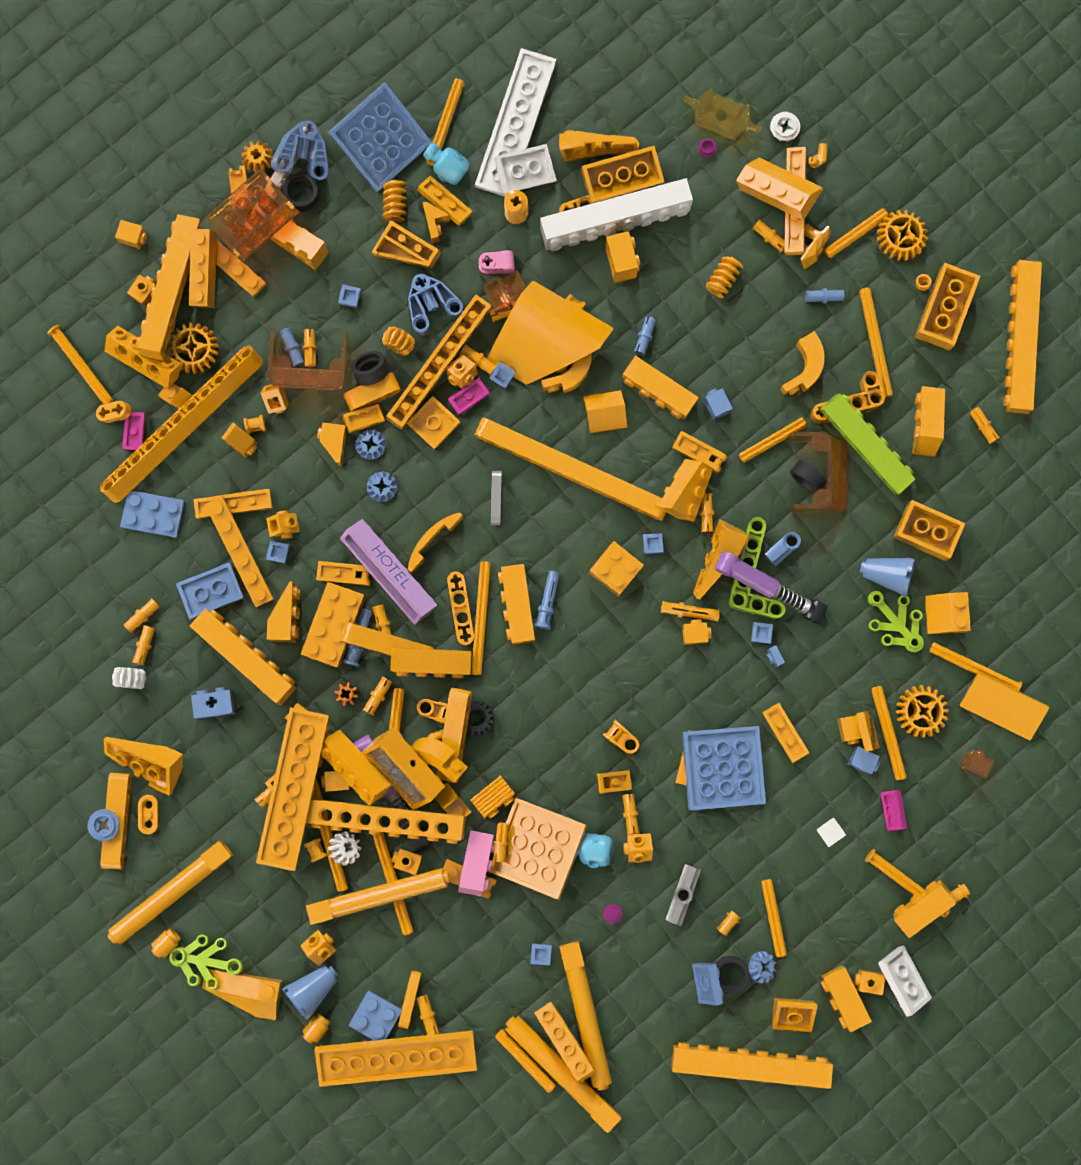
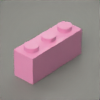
(476, 863)

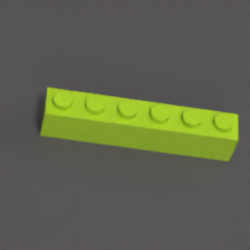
(867, 443)

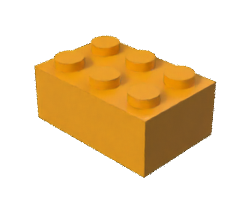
(929, 530)

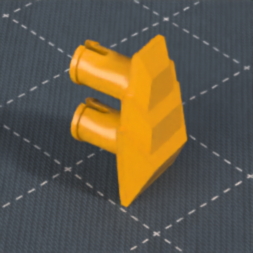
(813, 251)

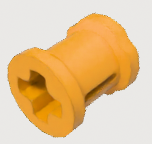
(255, 424)
(315, 850)

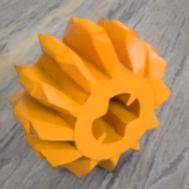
(252, 152)
(398, 341)

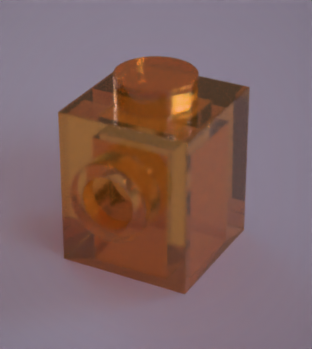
(977, 763)

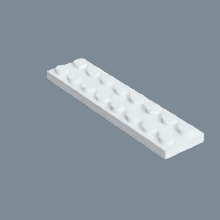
(516, 114)

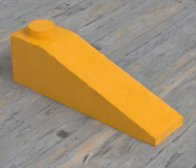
(725, 538)
(248, 992)

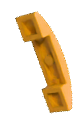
(448, 522)

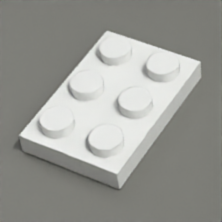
(525, 168)
(905, 980)

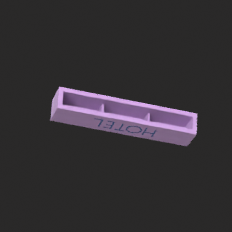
(388, 571)

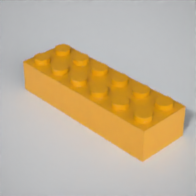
(241, 655)

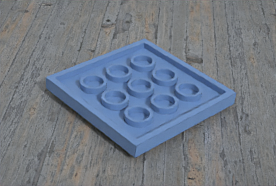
(380, 137)
(723, 768)

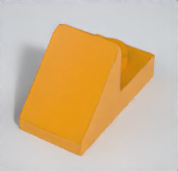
(434, 216)
(175, 396)
(614, 781)
(452, 802)

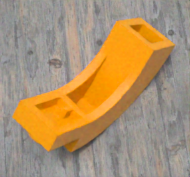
(813, 355)
(571, 378)
(440, 756)

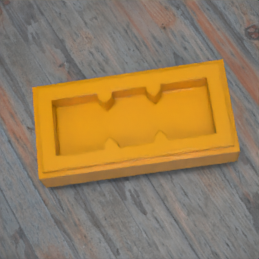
(363, 418)

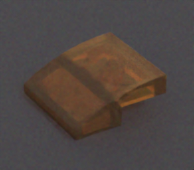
(504, 292)

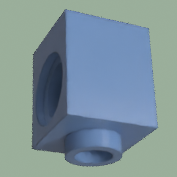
(717, 403)
(864, 760)

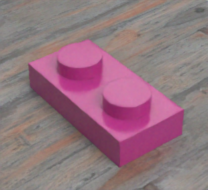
(468, 396)
(134, 431)

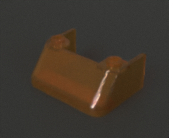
(282, 374)
(835, 497)

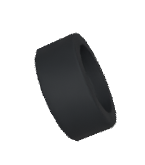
(301, 177)
(371, 376)
(808, 476)
(745, 977)

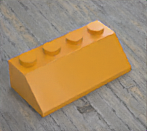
(622, 174)
(779, 187)

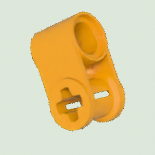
(436, 712)
(621, 737)

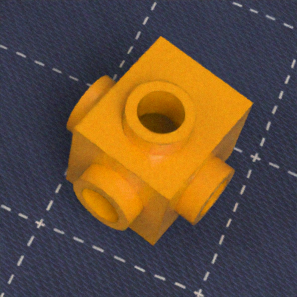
(461, 371)
(282, 525)
(638, 847)
(318, 947)

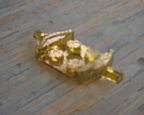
(711, 104)

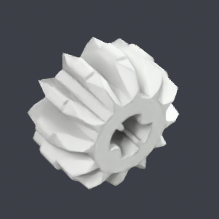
(129, 678)
(344, 848)

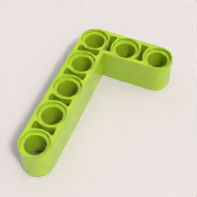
(744, 592)

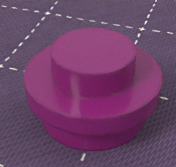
(707, 148)
(612, 913)

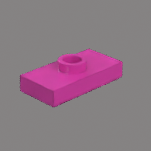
(893, 810)

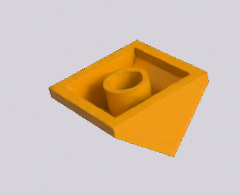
(605, 412)
(793, 1014)

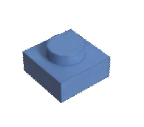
(349, 296)
(502, 374)
(653, 543)
(278, 552)
(761, 633)
(774, 656)
(541, 954)

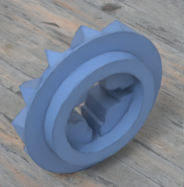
(374, 452)
(387, 493)
(94, 825)
(755, 967)

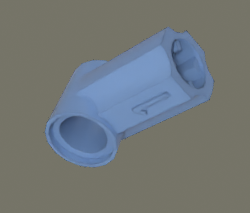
(782, 549)

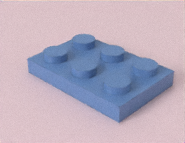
(152, 514)
(210, 590)

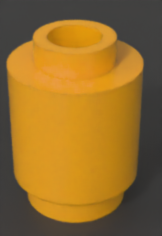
(165, 943)
(316, 1028)

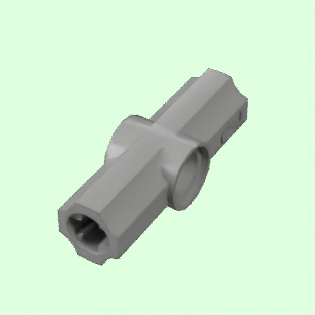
(679, 907)

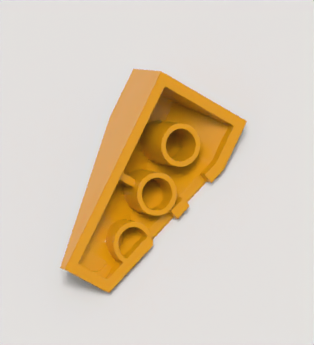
(581, 145)
(153, 762)

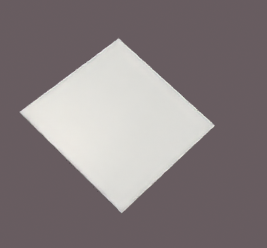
(831, 832)

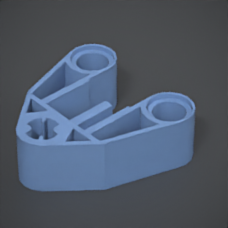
(316, 154)
(444, 295)

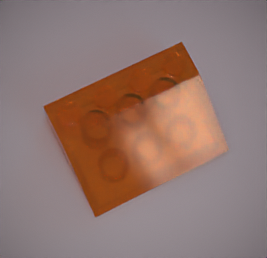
(251, 215)

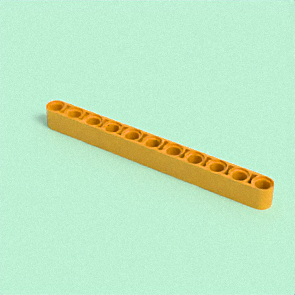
(181, 424)
(569, 468)

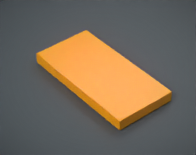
(1004, 706)

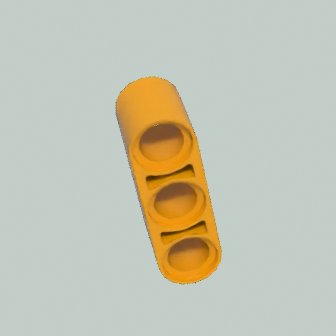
(365, 396)

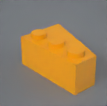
(301, 244)
(405, 247)
(929, 421)
(686, 491)

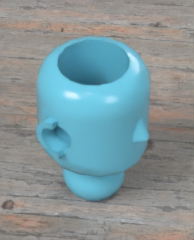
(448, 165)
(596, 850)

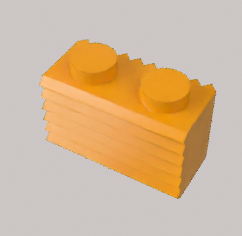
(493, 797)

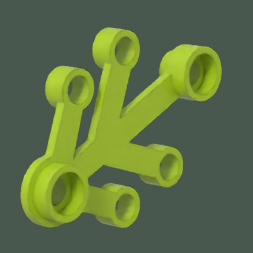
(897, 623)
(203, 960)

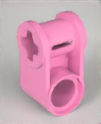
(500, 262)

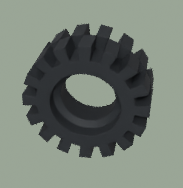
(488, 718)

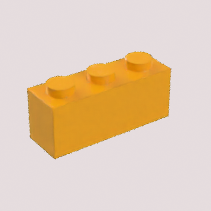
(924, 908)
(845, 999)

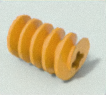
(393, 199)
(516, 207)
(723, 275)

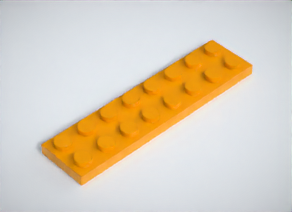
(292, 789)
(395, 1058)

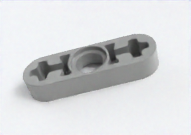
(496, 498)

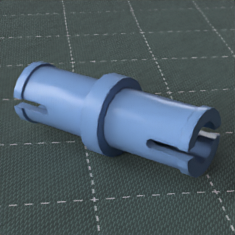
(824, 295)
(645, 336)
(291, 347)

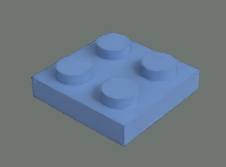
(707, 983)
(375, 1016)

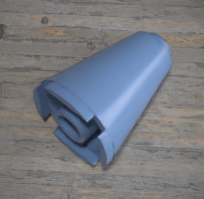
(889, 572)
(311, 990)

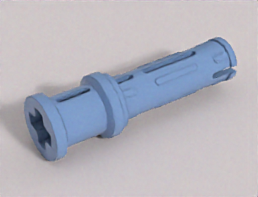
(546, 610)
(354, 651)

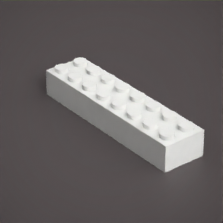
(616, 214)

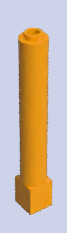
(170, 892)
(378, 895)
(585, 1014)
(535, 1046)

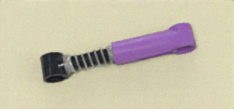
(733, 567)
(396, 801)

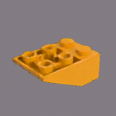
(282, 621)

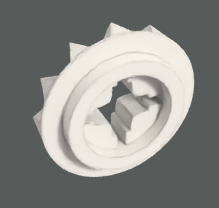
(793, 125)

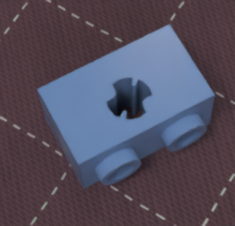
(224, 705)

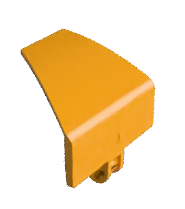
(546, 334)

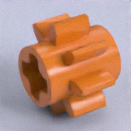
(352, 695)

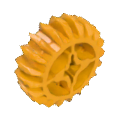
(895, 232)
(195, 363)
(917, 705)

